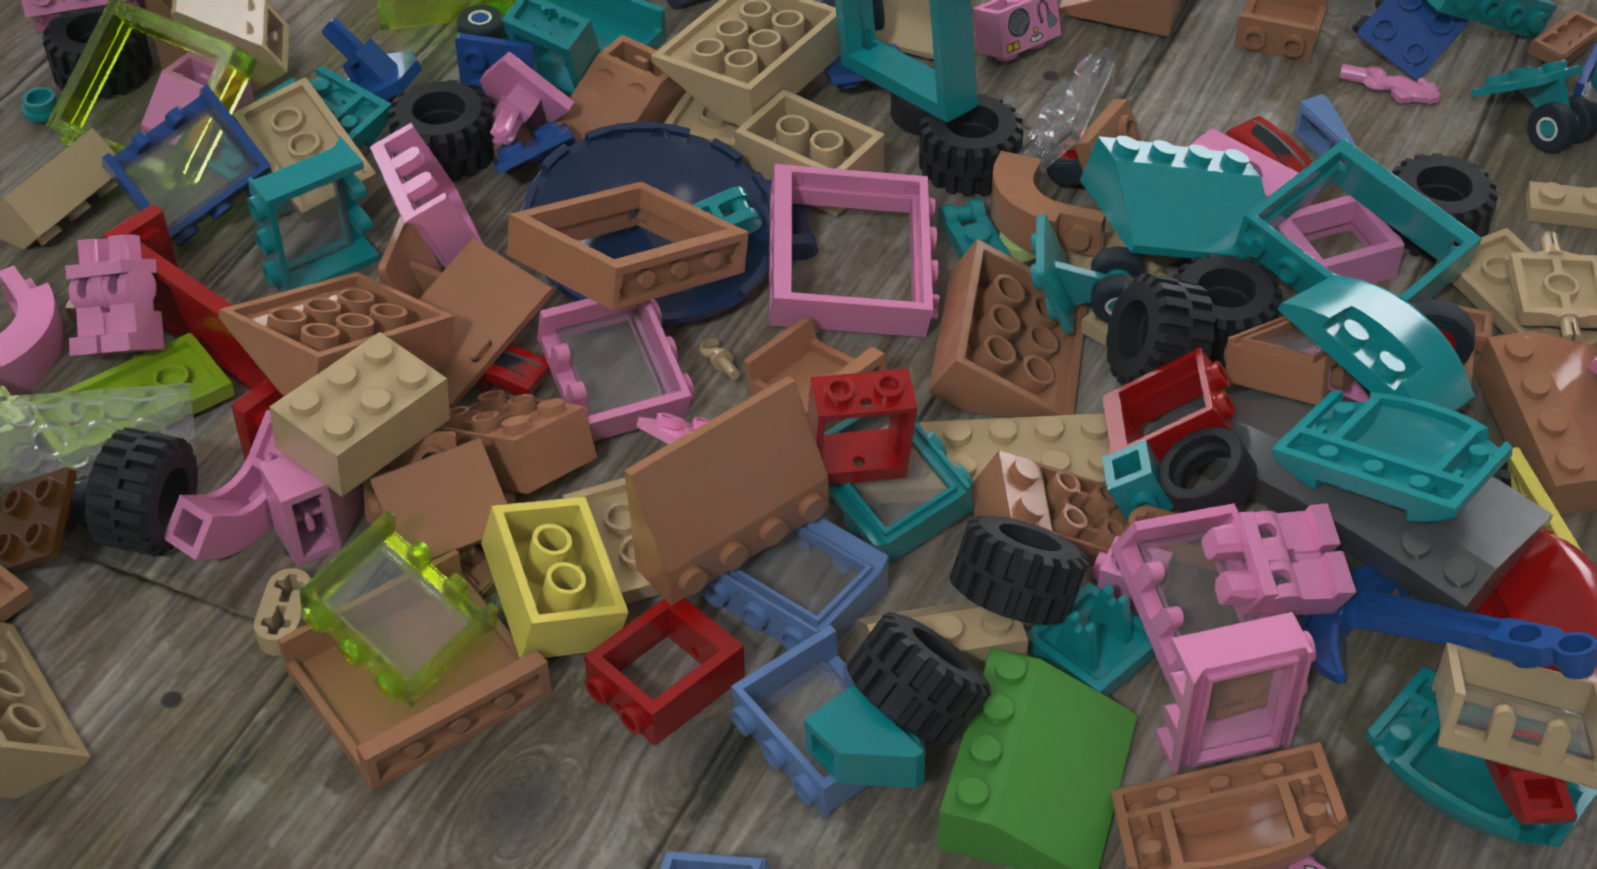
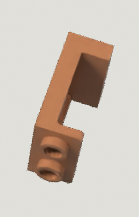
(1281, 27)
(803, 356)
(440, 498)

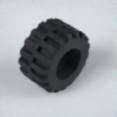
(67, 39)
(451, 121)
(965, 149)
(1454, 187)
(1239, 292)
(1156, 324)
(137, 489)
(1018, 570)
(918, 679)

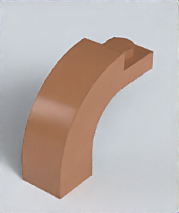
(1018, 202)

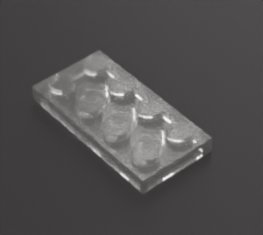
(1069, 109)
(70, 427)

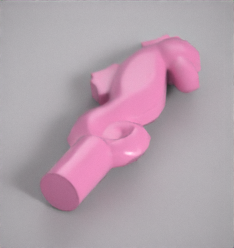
(1401, 88)

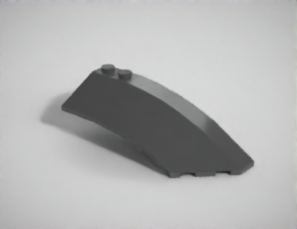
(1436, 561)

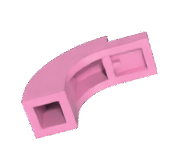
(33, 338)
(232, 516)

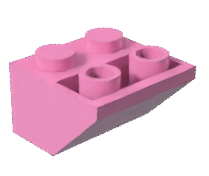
(180, 85)
(306, 511)

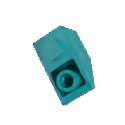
(863, 744)

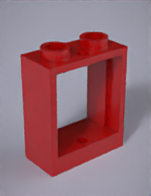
(1162, 392)
(882, 450)
(697, 635)

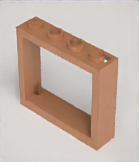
(700, 253)

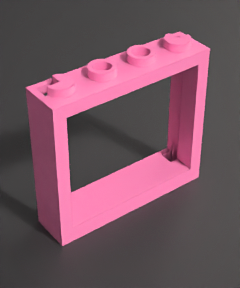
(858, 191)

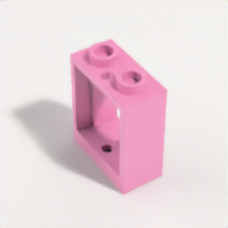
(1382, 249)

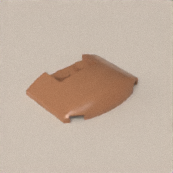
(1233, 814)

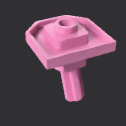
(520, 98)

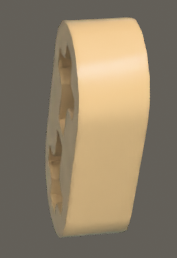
(274, 609)

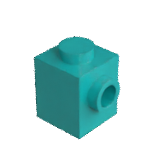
(1134, 478)

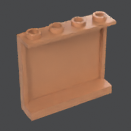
(389, 737)

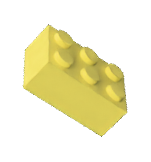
(553, 576)

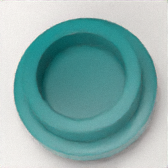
(38, 104)

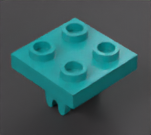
(1097, 641)

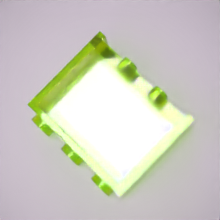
(394, 611)

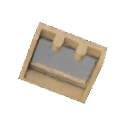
(1517, 715)

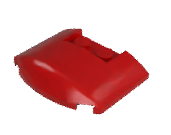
(1549, 587)

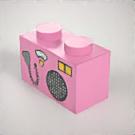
(1014, 26)

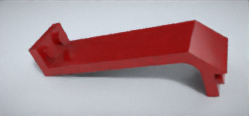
(194, 308)

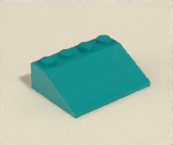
(1173, 196)

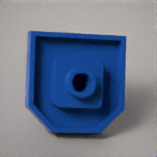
(369, 65)

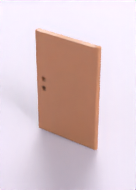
(489, 308)

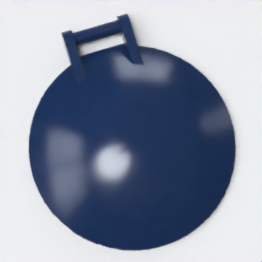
(683, 168)

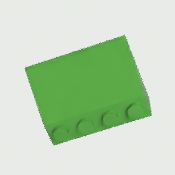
(1036, 770)

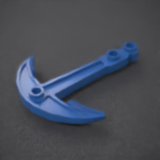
(1508, 638)

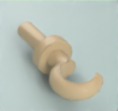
(719, 357)

